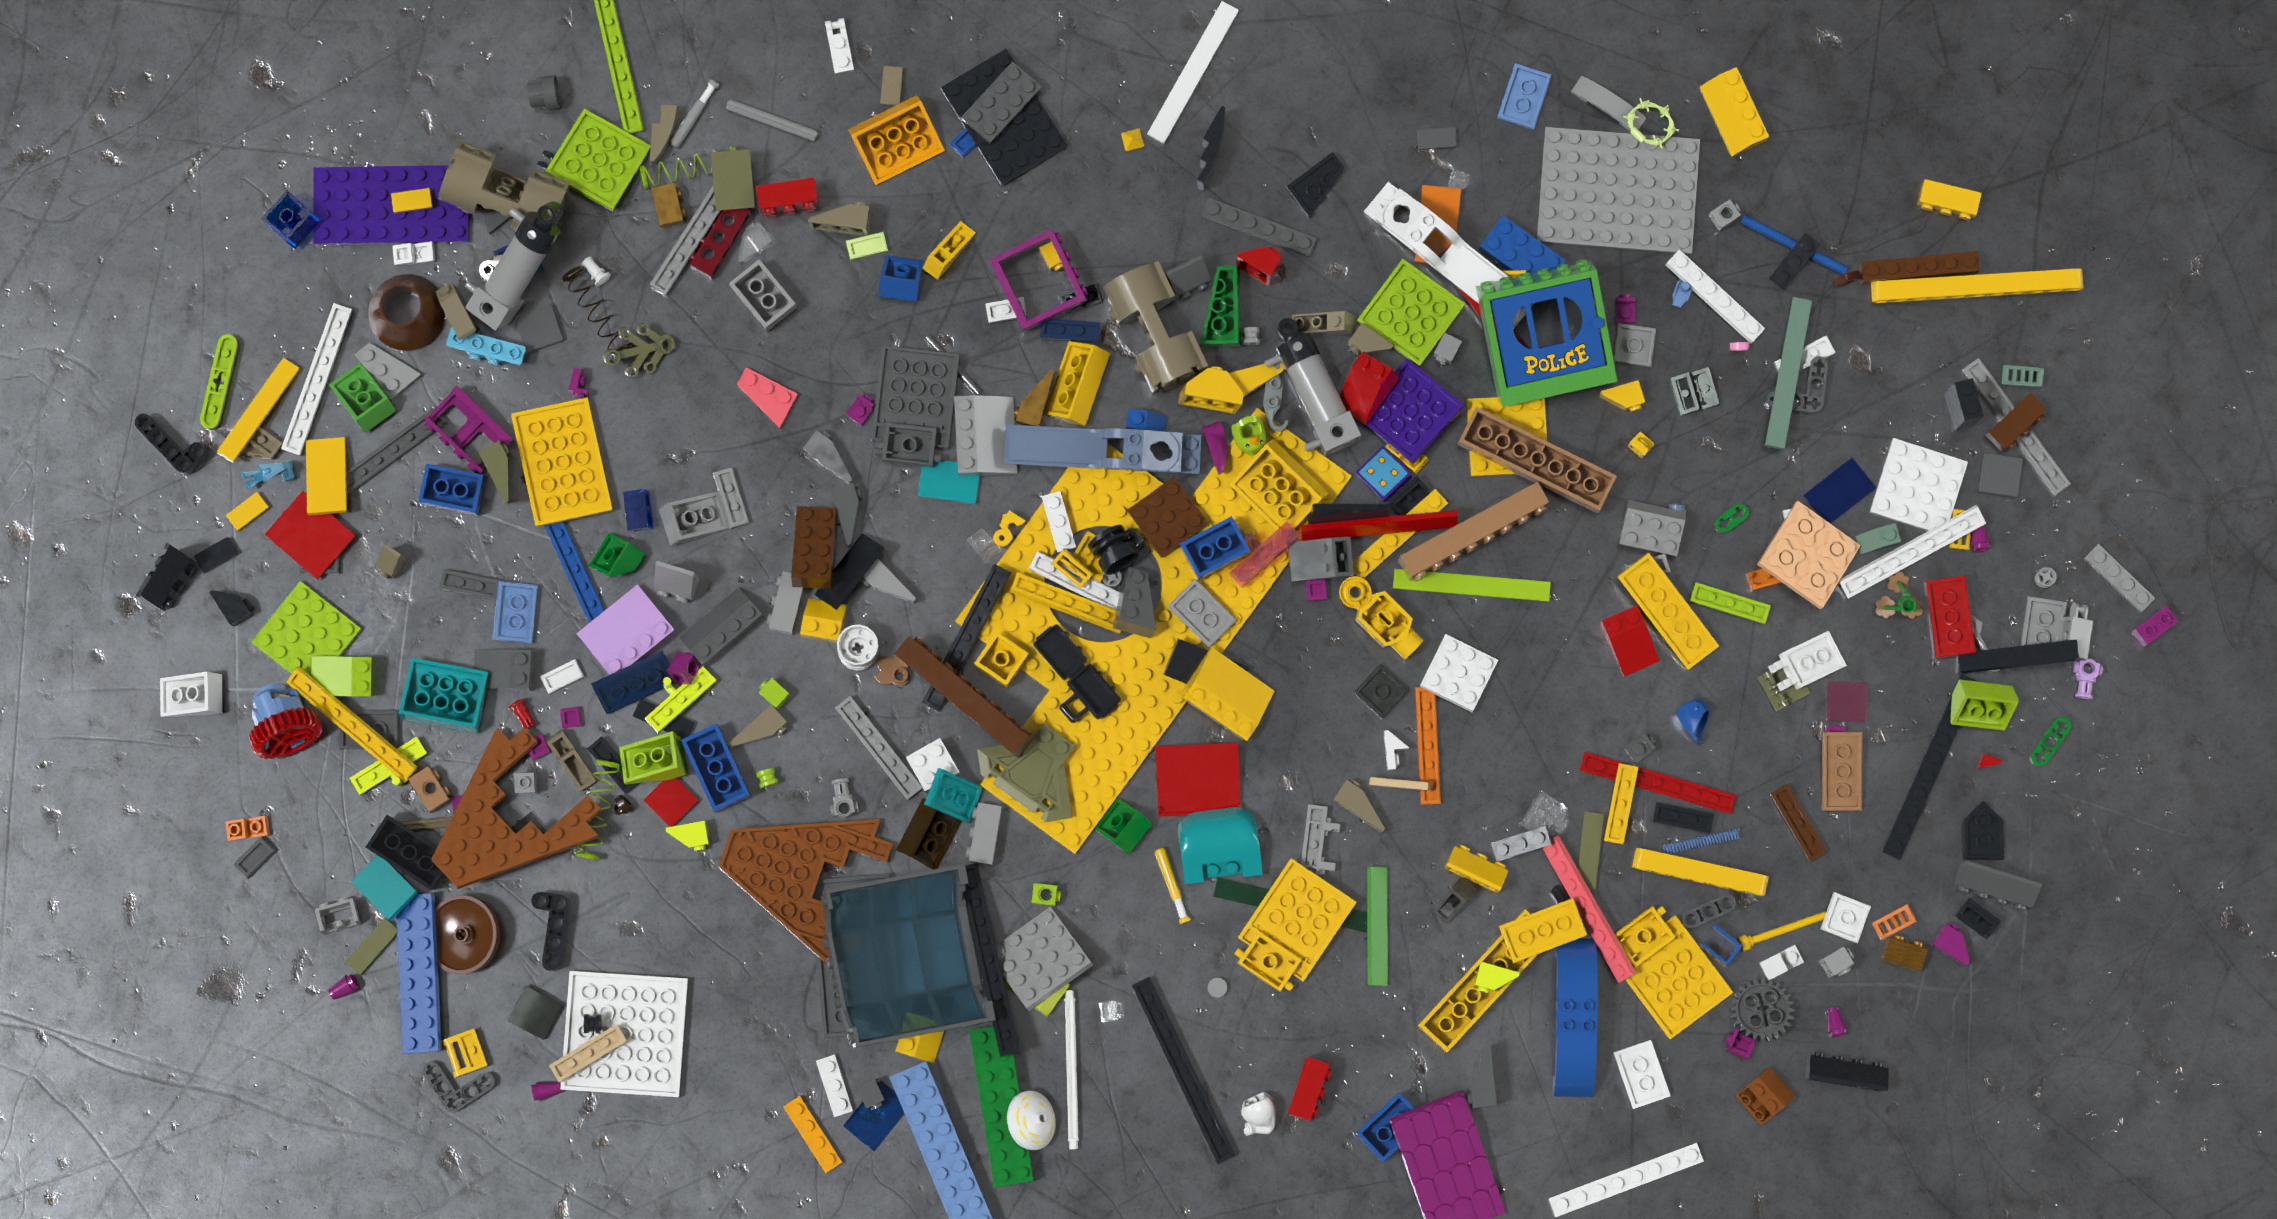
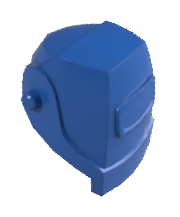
(1694, 718)

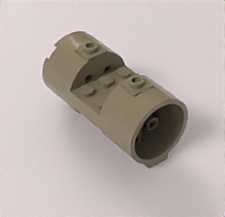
(476, 182)
(1139, 297)

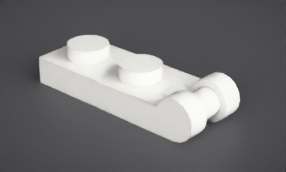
(839, 47)

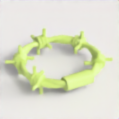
(1638, 135)

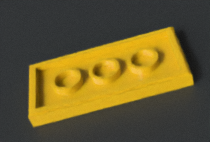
(326, 476)
(1543, 930)

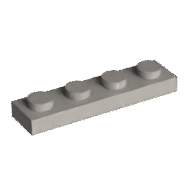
(2119, 578)

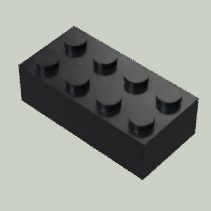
(405, 851)

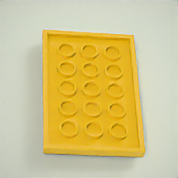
(561, 462)

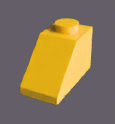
(1625, 396)

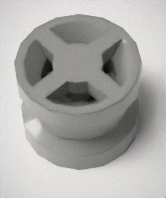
(1251, 336)
(2047, 574)
(1107, 580)

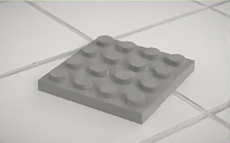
(1040, 958)

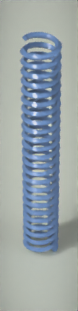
(1690, 841)

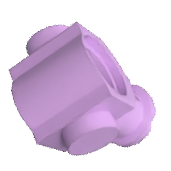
(2086, 680)

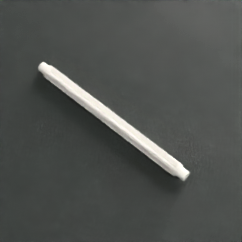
(1071, 1064)

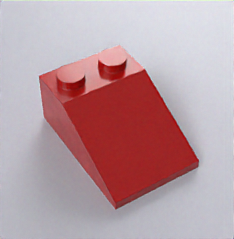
(1367, 387)
(1630, 640)

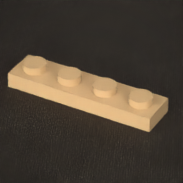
(588, 1053)

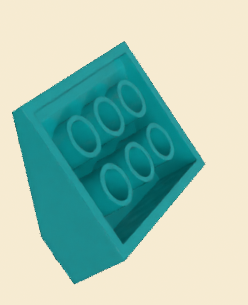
(443, 695)

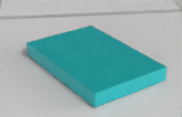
(945, 484)
(953, 795)
(384, 887)

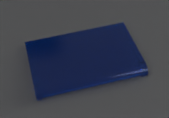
(875, 1125)

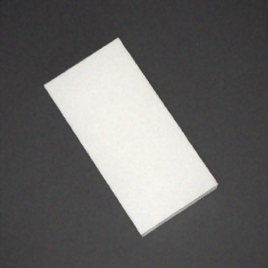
(562, 676)

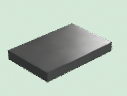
(382, 721)

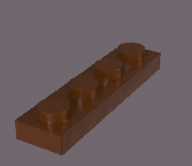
(1798, 823)

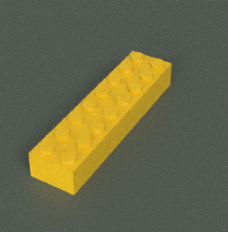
(1466, 1004)

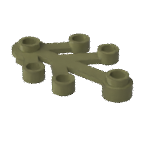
(641, 350)

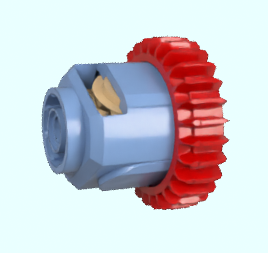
(281, 722)

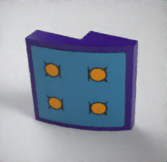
(1383, 473)

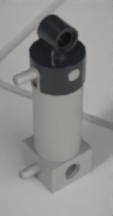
(499, 297)
(1316, 390)

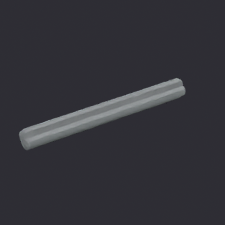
(771, 120)

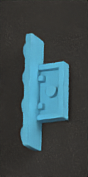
(488, 348)

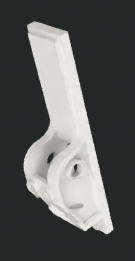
(1458, 264)

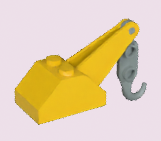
(1225, 391)

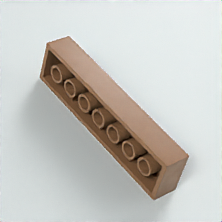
(1537, 460)
(1473, 531)

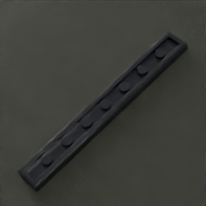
(971, 628)

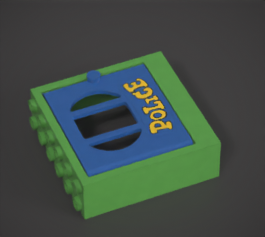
(1552, 368)

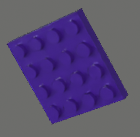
(1414, 412)

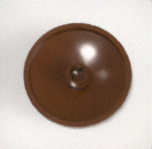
(465, 934)

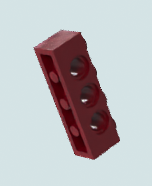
(709, 267)

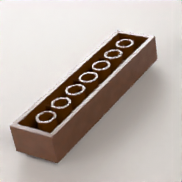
(968, 700)

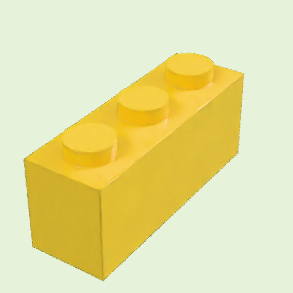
(1949, 199)

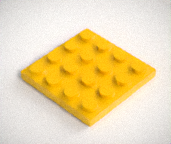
(1527, 416)

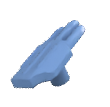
(1681, 293)

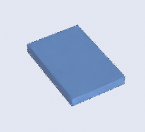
(1524, 96)
(515, 612)

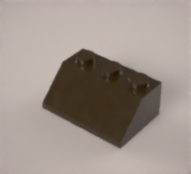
(928, 836)

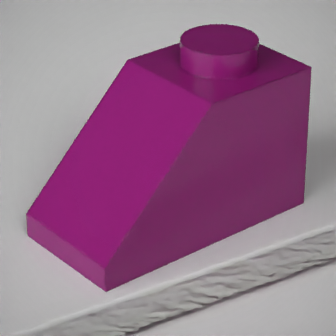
(1952, 943)

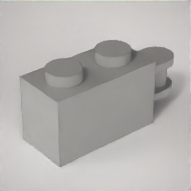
(2078, 628)

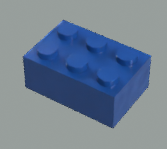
(452, 489)
(1215, 548)
(1378, 1133)

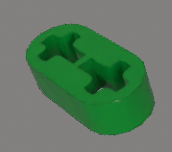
(1728, 515)

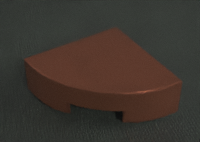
(1846, 278)

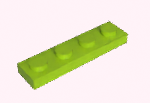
(1730, 603)

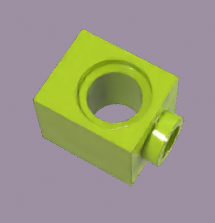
(773, 693)
(1039, 888)

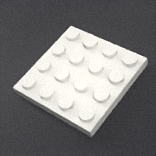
(1918, 486)

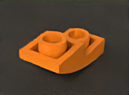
(247, 828)

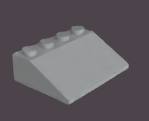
(982, 434)

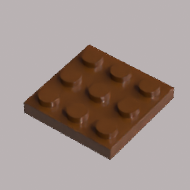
(1167, 517)

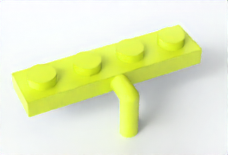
(679, 699)
(377, 772)

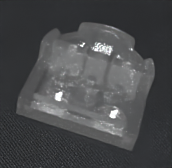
(1546, 812)

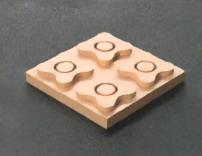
(1808, 555)

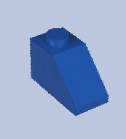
(1145, 420)

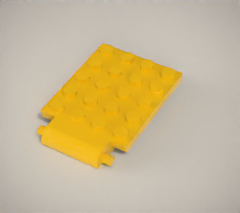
(1292, 926)
(1671, 971)

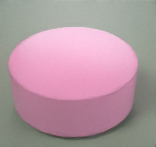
(1739, 346)

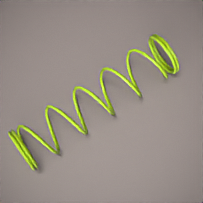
(643, 170)
(588, 855)

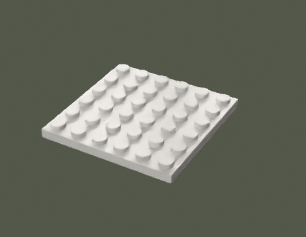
(652, 1020)

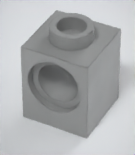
(1721, 222)
(1447, 349)
(525, 783)

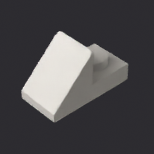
(1393, 744)
(1781, 962)

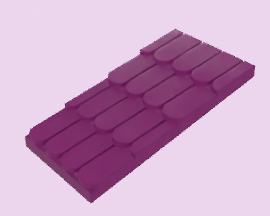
(1447, 1160)

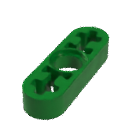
(2054, 726)

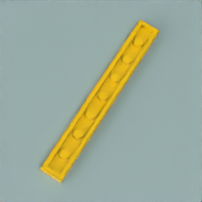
(351, 724)

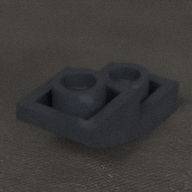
(1094, 297)

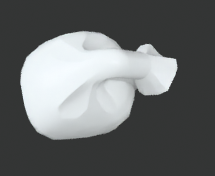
(1260, 1114)

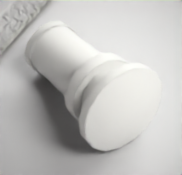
(598, 274)

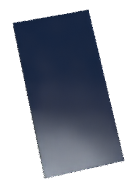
(632, 682)

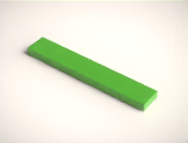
(1377, 926)

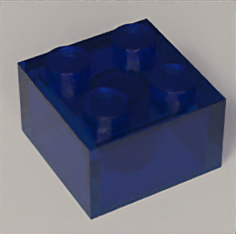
(291, 219)

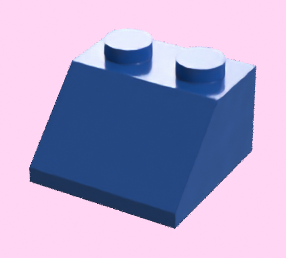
(900, 278)

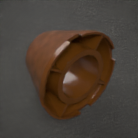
(422, 328)

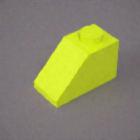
(692, 835)
(1492, 977)

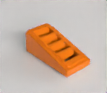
(1910, 914)

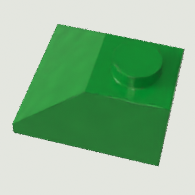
(616, 557)

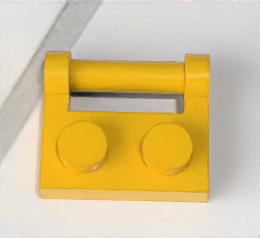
(471, 1052)

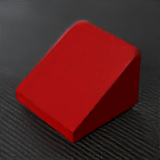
(1988, 761)

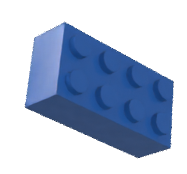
(1517, 249)
(716, 768)

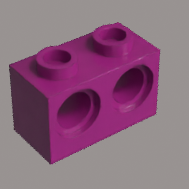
(2154, 626)

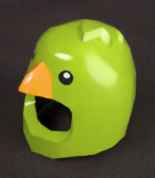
(1249, 434)

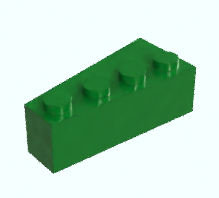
(1223, 316)

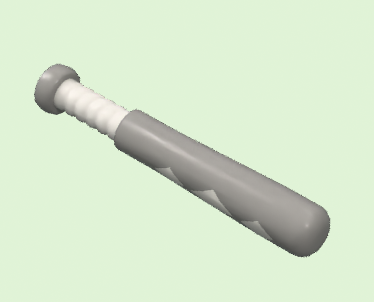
(686, 125)

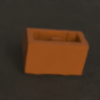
(1765, 1096)

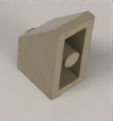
(1368, 341)
(389, 562)

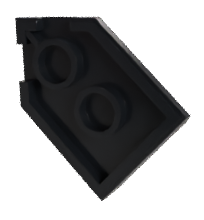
(1983, 834)

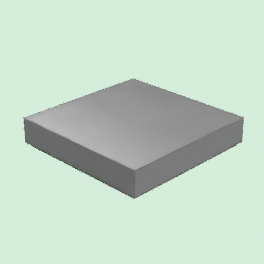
(1634, 345)

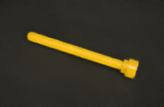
(1748, 941)

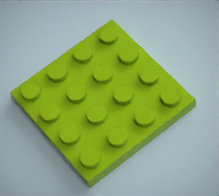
(598, 159)
(1411, 312)
(305, 628)

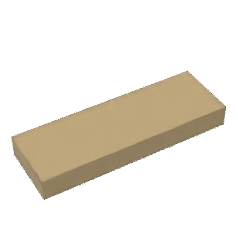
(1400, 784)

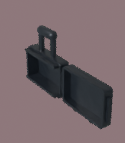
(1085, 681)

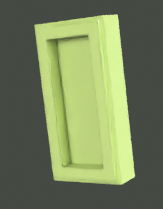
(867, 246)

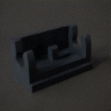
(1408, 496)
(1977, 918)

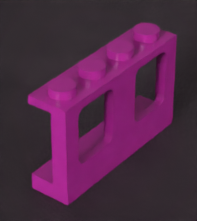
(476, 422)

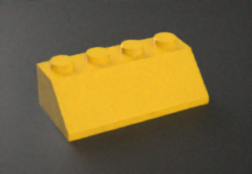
(1734, 112)
(1077, 383)

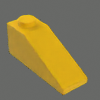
(948, 250)

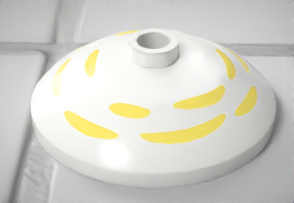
(1031, 1120)

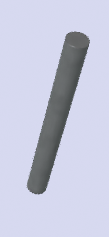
(961, 374)

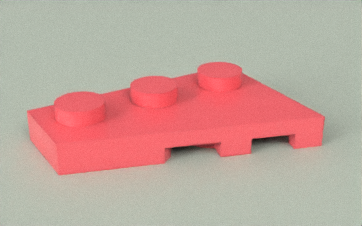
(767, 395)

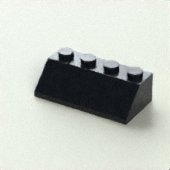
(1847, 1073)

